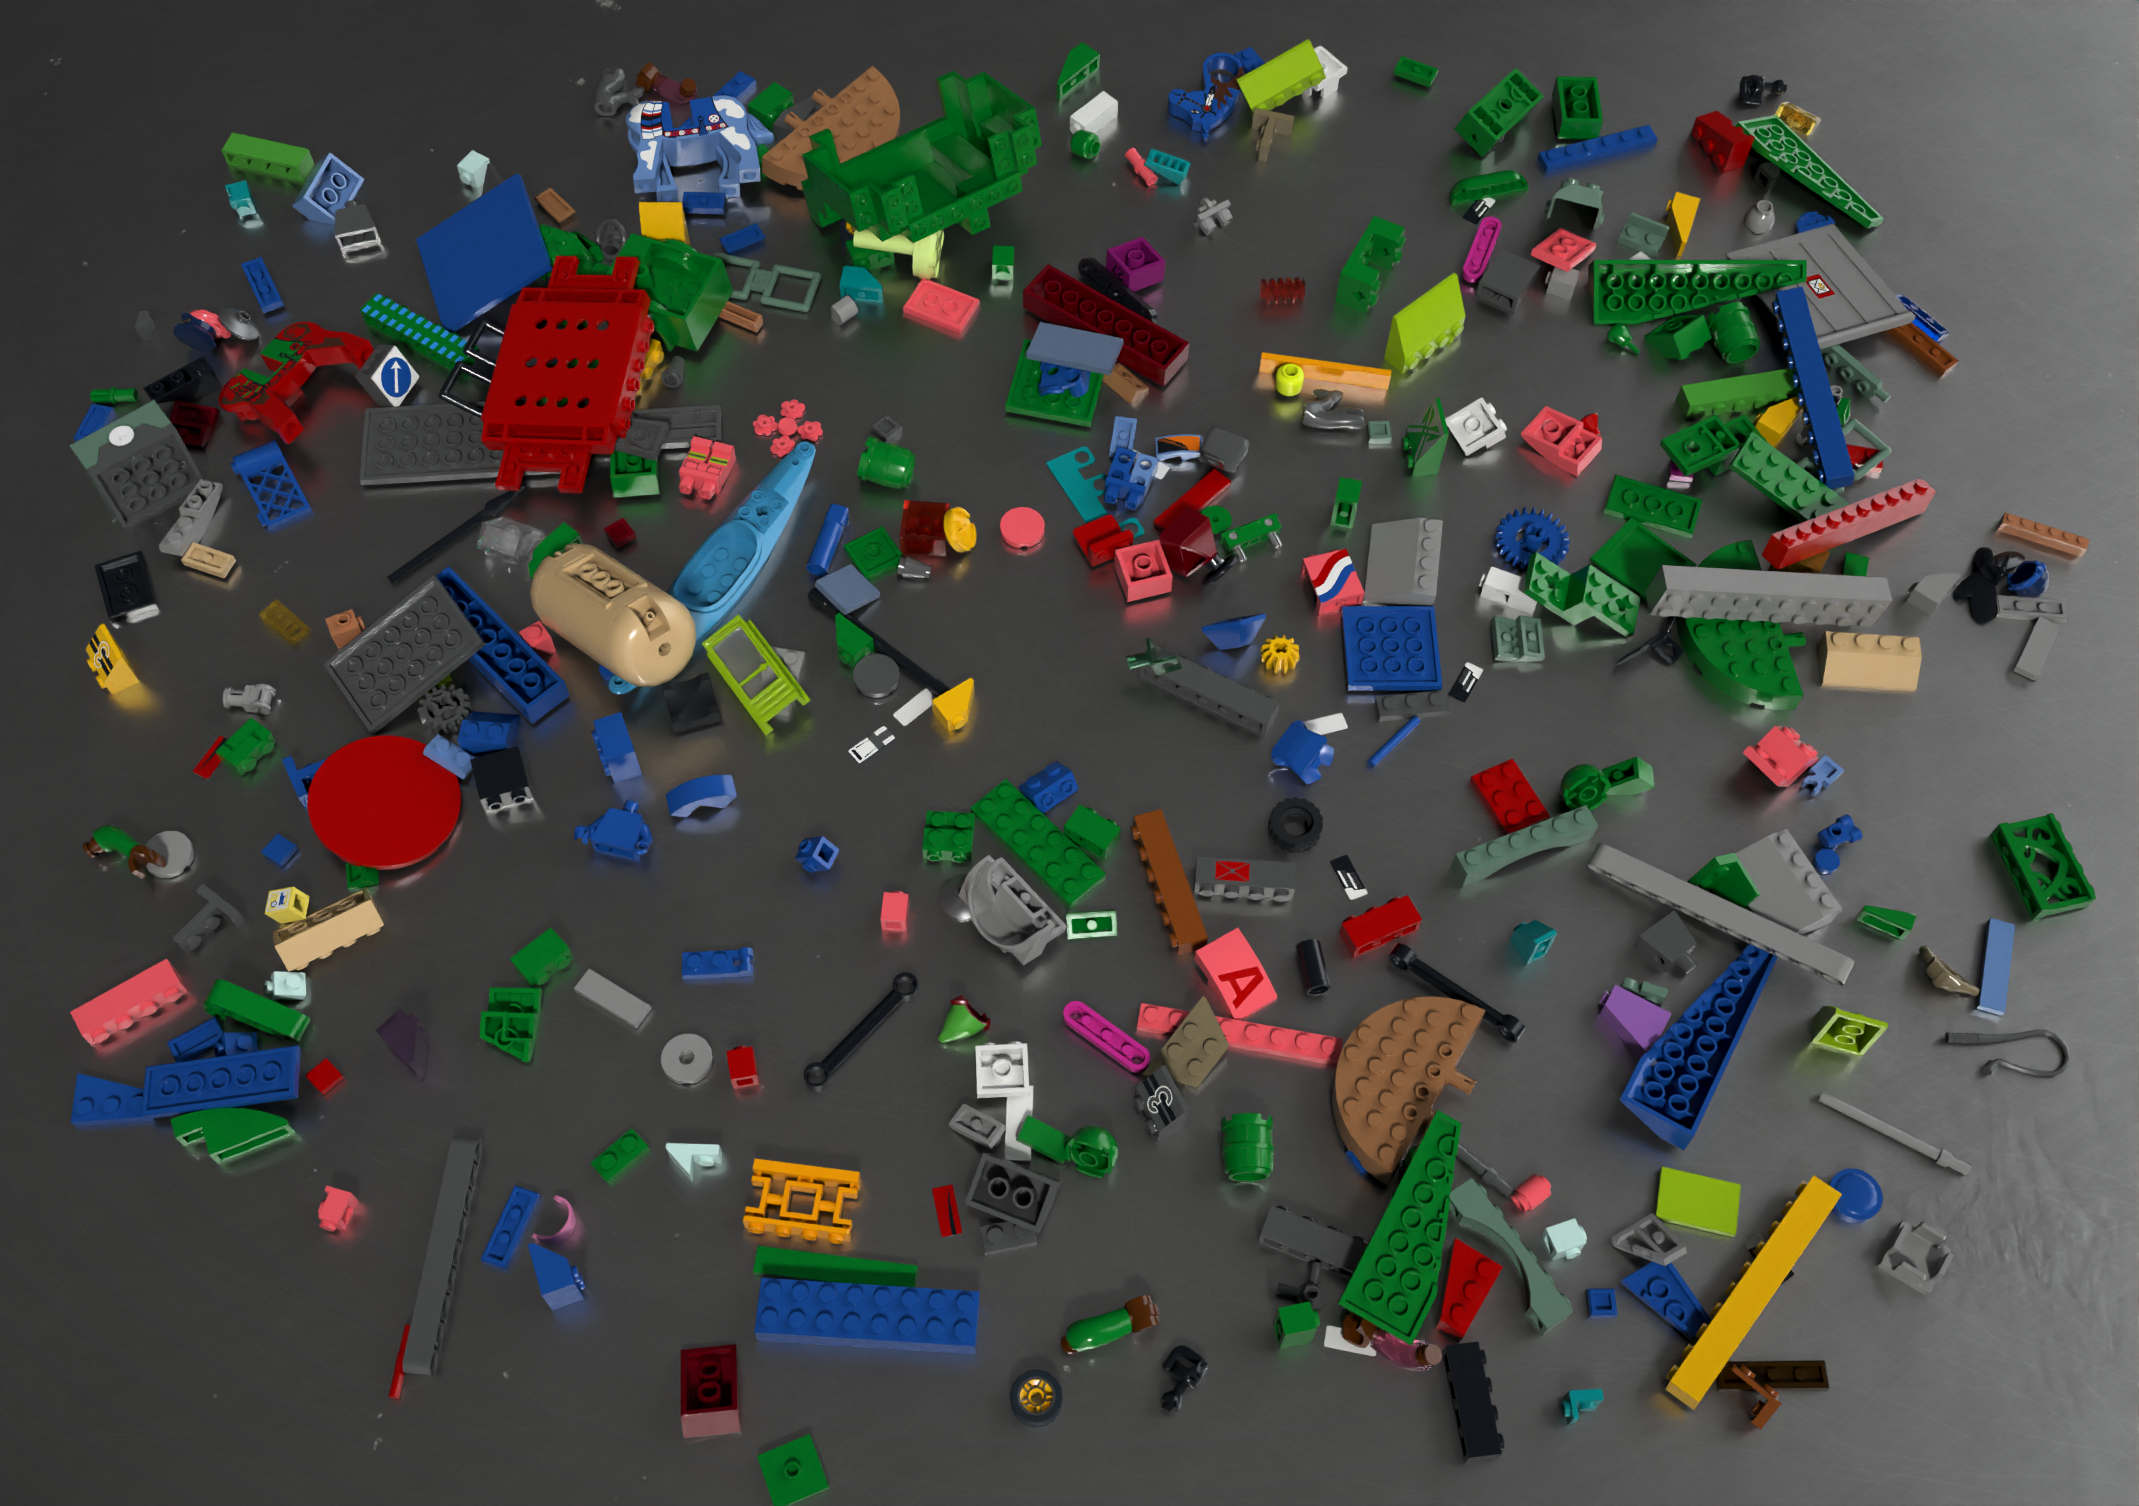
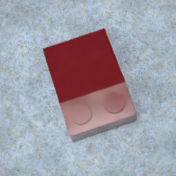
(709, 1391)

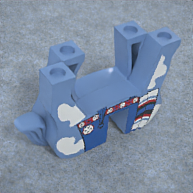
(717, 132)

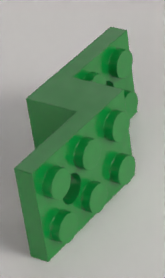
(1711, 440)
(1581, 594)

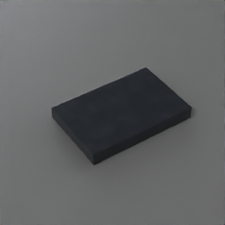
(126, 586)

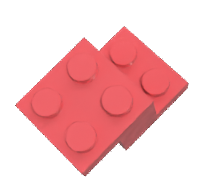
(1782, 755)

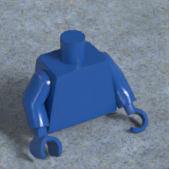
(618, 832)

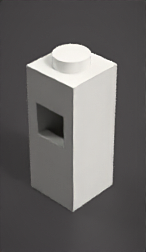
(1094, 114)
(1506, 590)

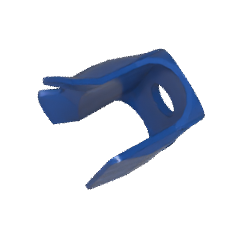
(1302, 751)

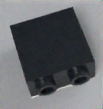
(501, 779)

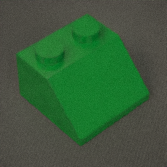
(1679, 336)

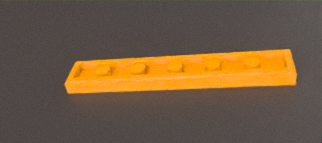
(1329, 371)

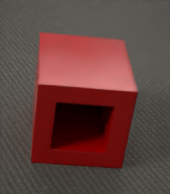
(742, 1066)

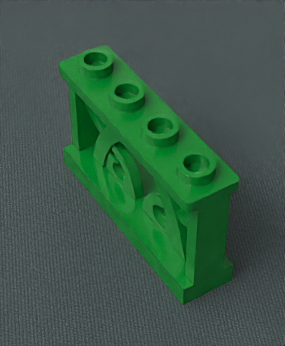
(2025, 880)

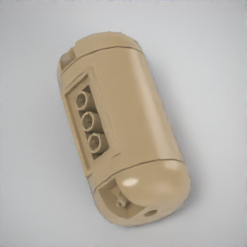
(613, 615)

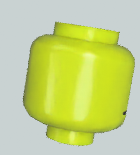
(1289, 379)

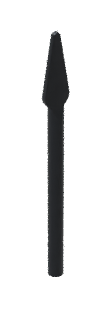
(491, 508)

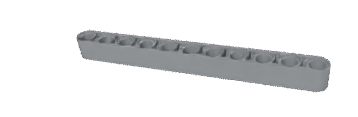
(1721, 914)

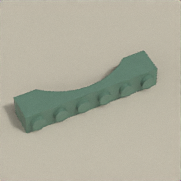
(1491, 856)
(1542, 1300)

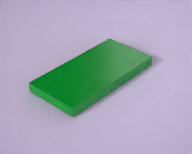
(1653, 506)

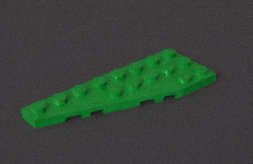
(1790, 153)
(1402, 1259)

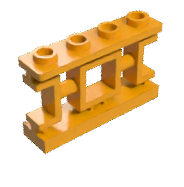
(802, 1179)

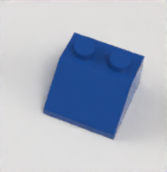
(488, 732)
(557, 1279)

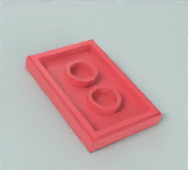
(1563, 249)
(941, 305)

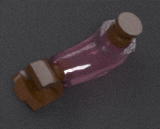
(674, 91)
(1415, 1358)

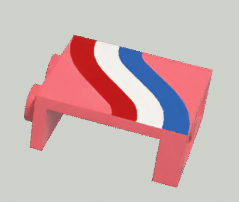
(1333, 581)

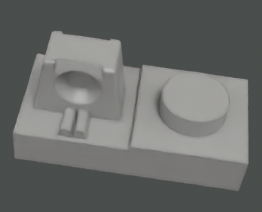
(977, 1126)

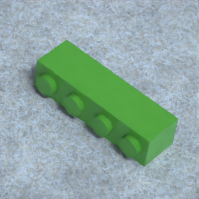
(268, 156)

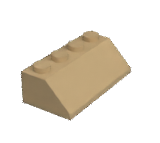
(1869, 661)
(327, 930)

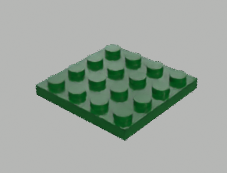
(1062, 407)

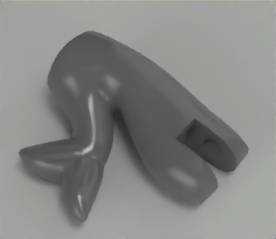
(605, 99)
(1317, 416)

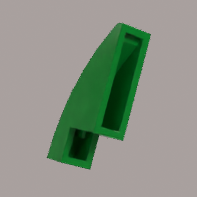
(230, 1130)

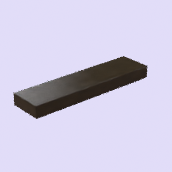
(1777, 1374)

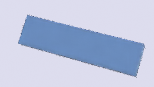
(1996, 966)

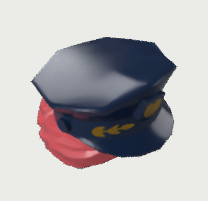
(200, 330)

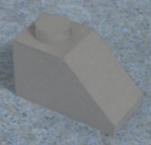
(1931, 591)

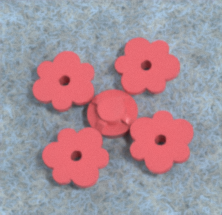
(787, 426)

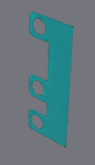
(1082, 491)

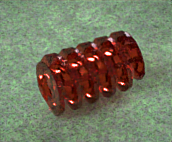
(1282, 290)

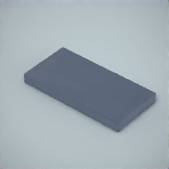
(1074, 348)

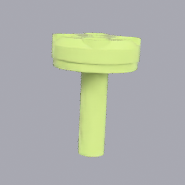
(925, 251)

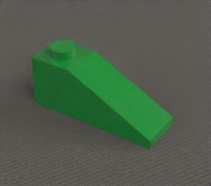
(1079, 65)

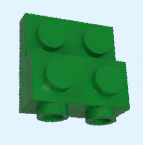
(948, 836)

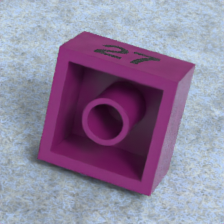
(1136, 264)

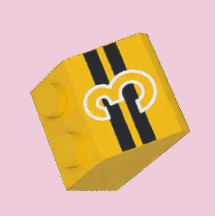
(109, 662)

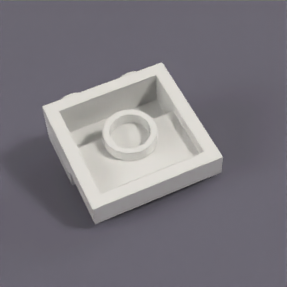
(1476, 426)
(1002, 1070)

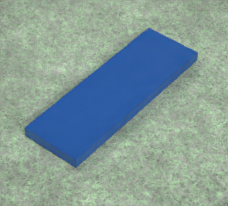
(221, 1082)

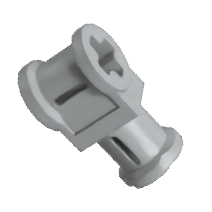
(252, 698)

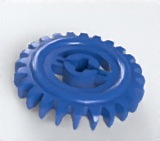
(1537, 530)

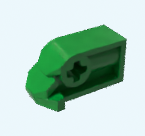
(552, 543)

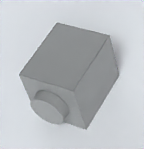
(1562, 282)

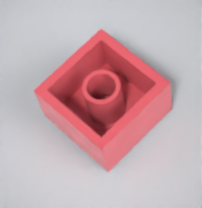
(1143, 570)

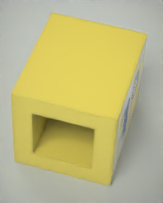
(287, 905)

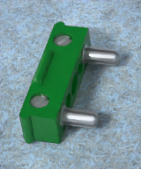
(1250, 534)

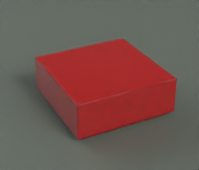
(324, 1076)

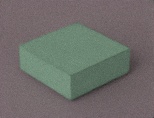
(1379, 432)

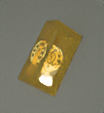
(1797, 117)

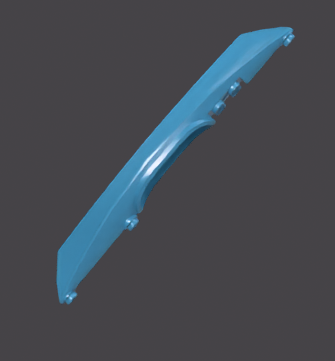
(738, 549)

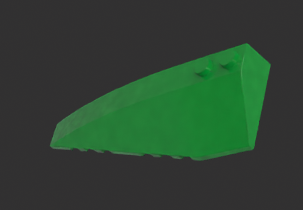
(1661, 288)

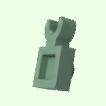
(1647, 991)

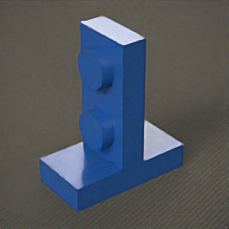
(301, 778)

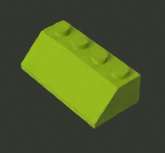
(1282, 78)

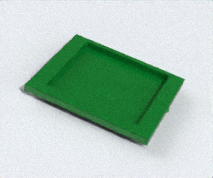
(1636, 557)

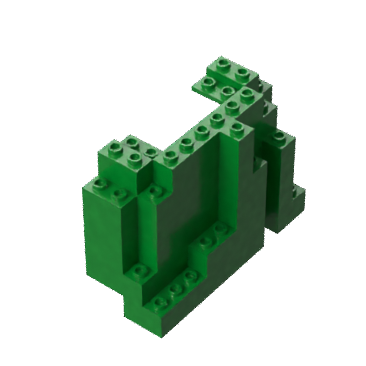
(933, 173)

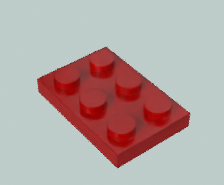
(1509, 797)

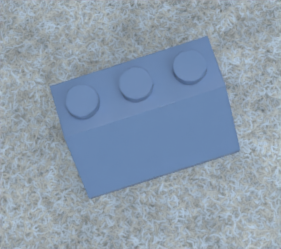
(327, 190)

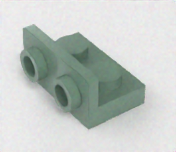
(1643, 234)

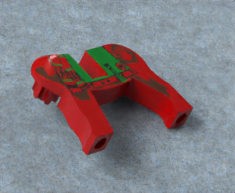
(293, 359)

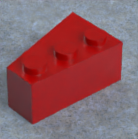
(1722, 140)
(1465, 1288)

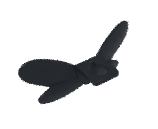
(1983, 583)
(1655, 644)

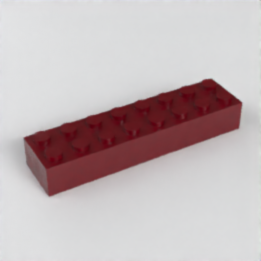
(1074, 305)

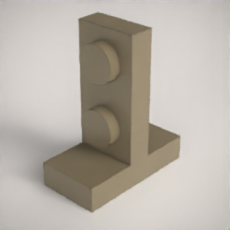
(1269, 124)

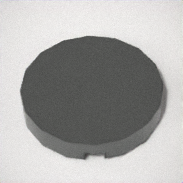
(876, 675)

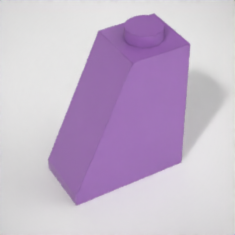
(1633, 1019)

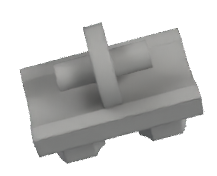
(1210, 212)

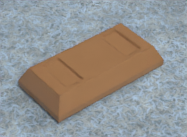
(555, 205)

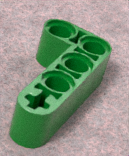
(255, 1010)

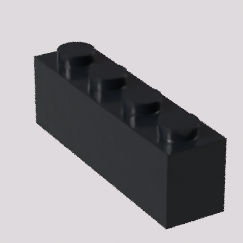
(1472, 1402)

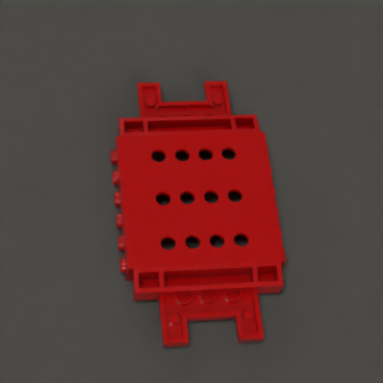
(567, 436)

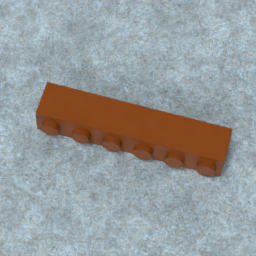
(1169, 882)

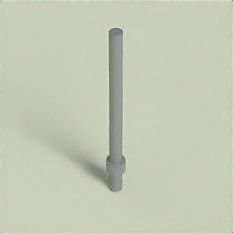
(1942, 1157)

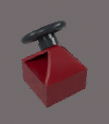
(1191, 544)

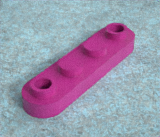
(1481, 249)
(1106, 1036)

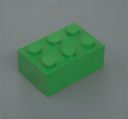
(1577, 107)

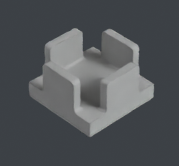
(1916, 1256)

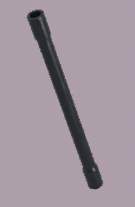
(884, 647)

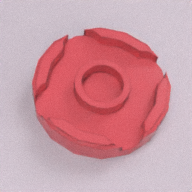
(1022, 527)

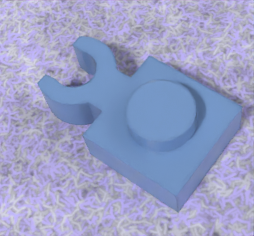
(1822, 773)

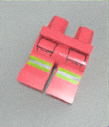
(706, 467)

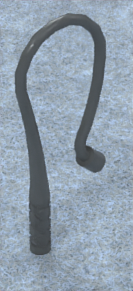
(1991, 1065)

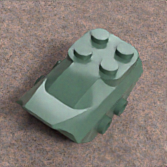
(1580, 194)

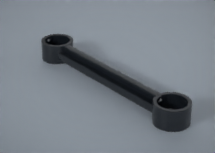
(1406, 959)
(861, 1031)

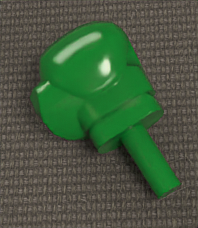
(1622, 337)

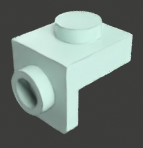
(285, 986)

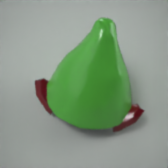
(962, 1021)

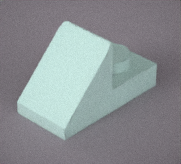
(688, 1154)

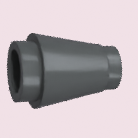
(673, 373)
(913, 568)

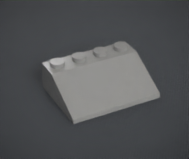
(1403, 562)
(1787, 884)

